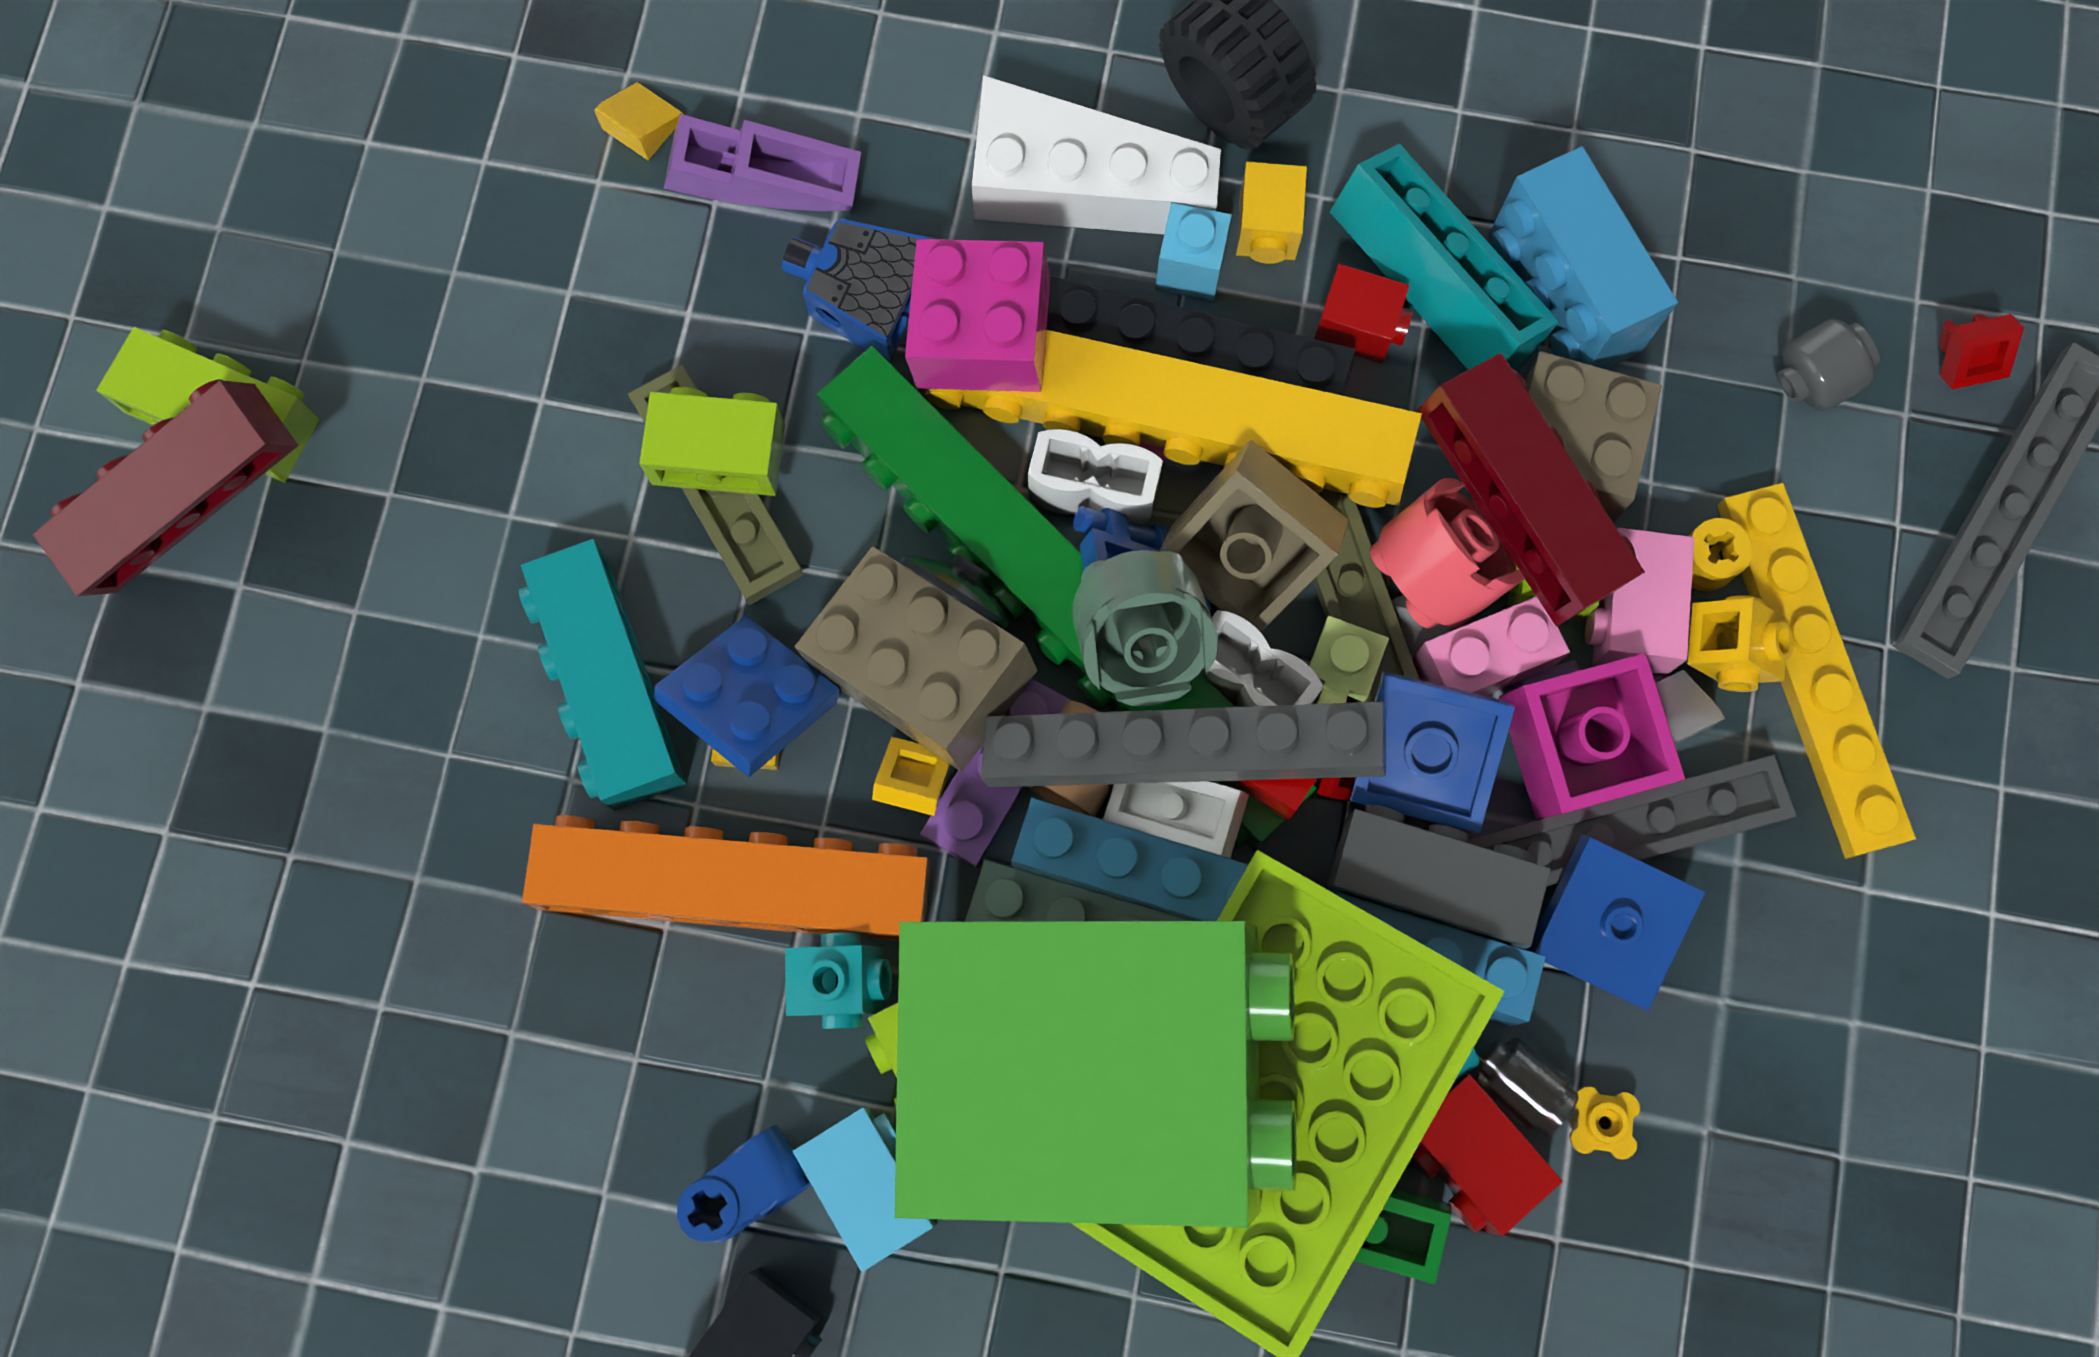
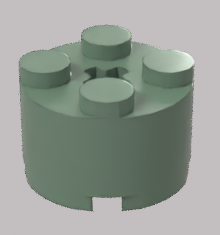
(1143, 626)

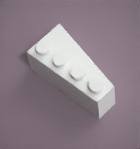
(1080, 166)

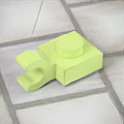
(1346, 661)

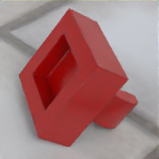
(1979, 350)

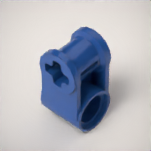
(751, 1179)

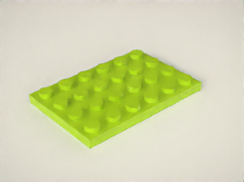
(1367, 1069)

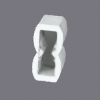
(1077, 472)
(1253, 672)

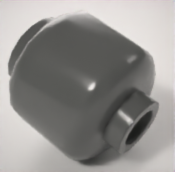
(1828, 364)

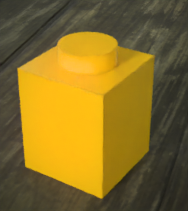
(1271, 212)

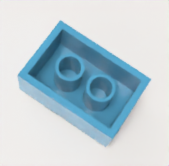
(1582, 261)

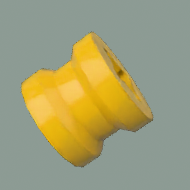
(1723, 534)

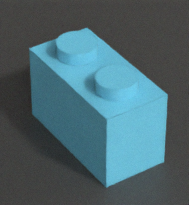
(855, 1181)

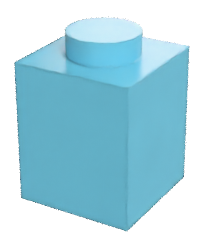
(1192, 251)

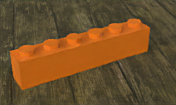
(725, 881)

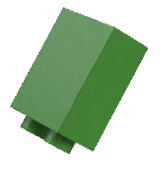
(1090, 1072)

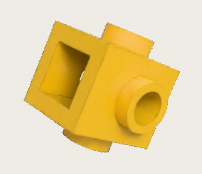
(1739, 642)

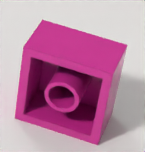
(978, 315)
(1592, 737)

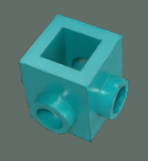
(837, 980)

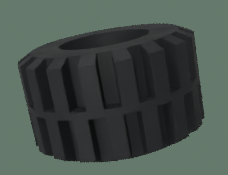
(1238, 67)

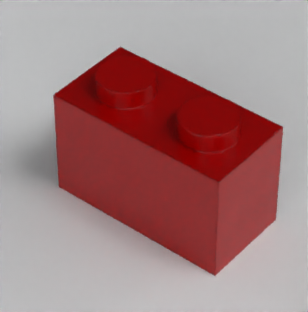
(1483, 1161)

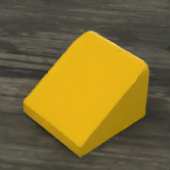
(638, 119)

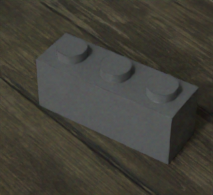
(1439, 876)

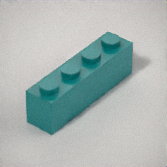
(1451, 269)
(601, 676)

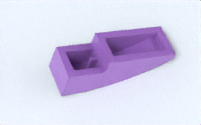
(760, 167)

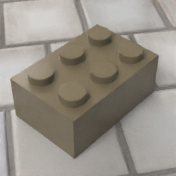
(917, 657)

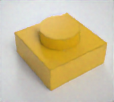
(911, 777)

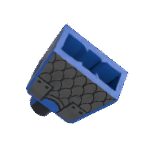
(858, 282)

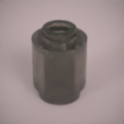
(1526, 1085)

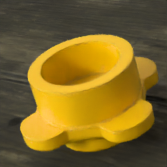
(1588, 1134)

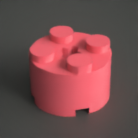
(1444, 557)

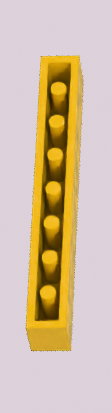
(1209, 416)

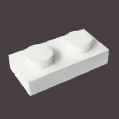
(1182, 812)

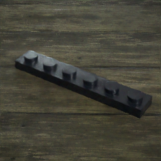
(1197, 337)

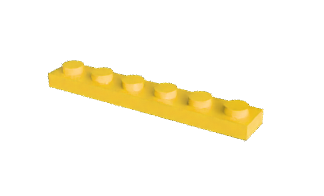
(1820, 679)

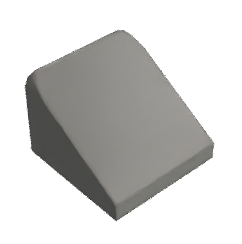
(1687, 706)

